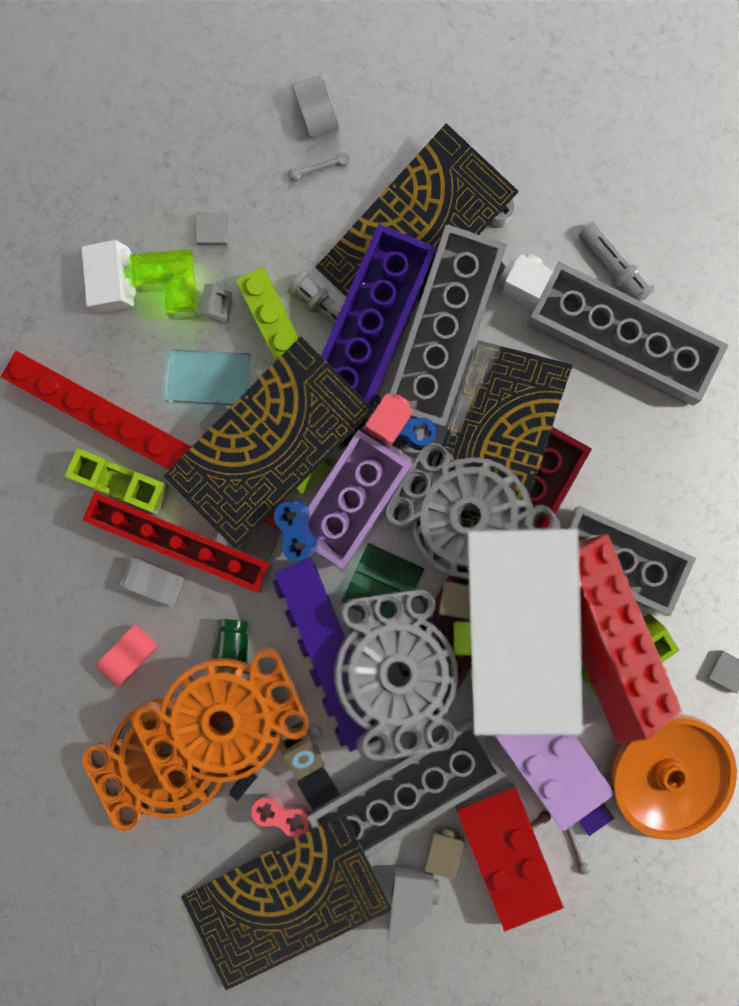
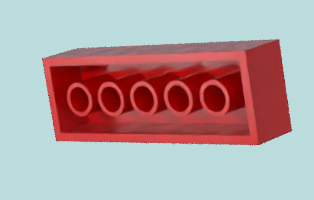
(619, 648)

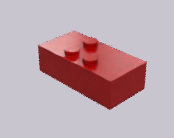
(509, 857)

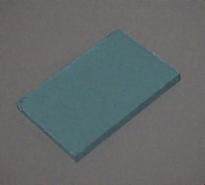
(207, 377)

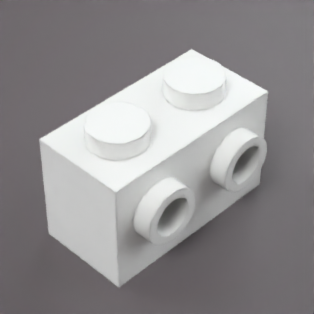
(108, 276)
(525, 280)

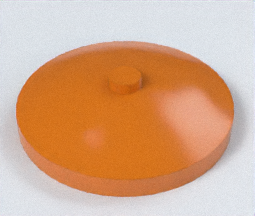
(675, 779)

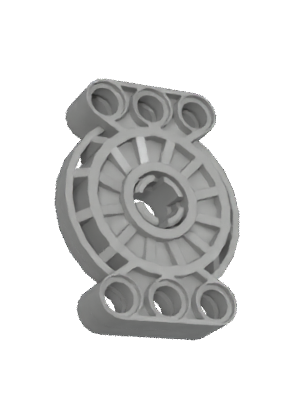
(455, 489)
(366, 679)

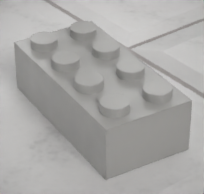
(652, 568)

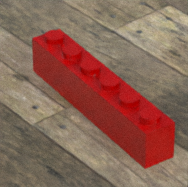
(177, 542)

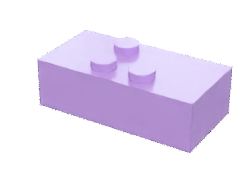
(355, 496)
(558, 774)

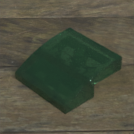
(381, 574)

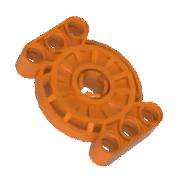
(214, 749)
(138, 778)

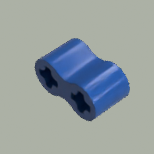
(409, 436)
(295, 530)

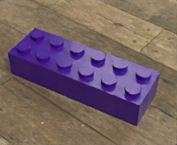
(378, 309)
(321, 640)

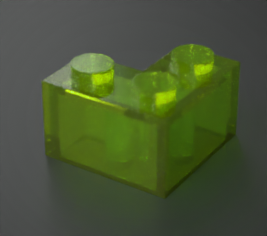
(175, 275)

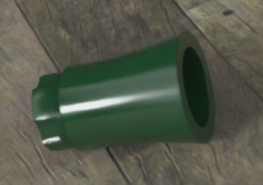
(231, 641)

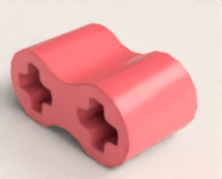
(126, 656)
(281, 815)

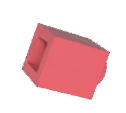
(388, 419)

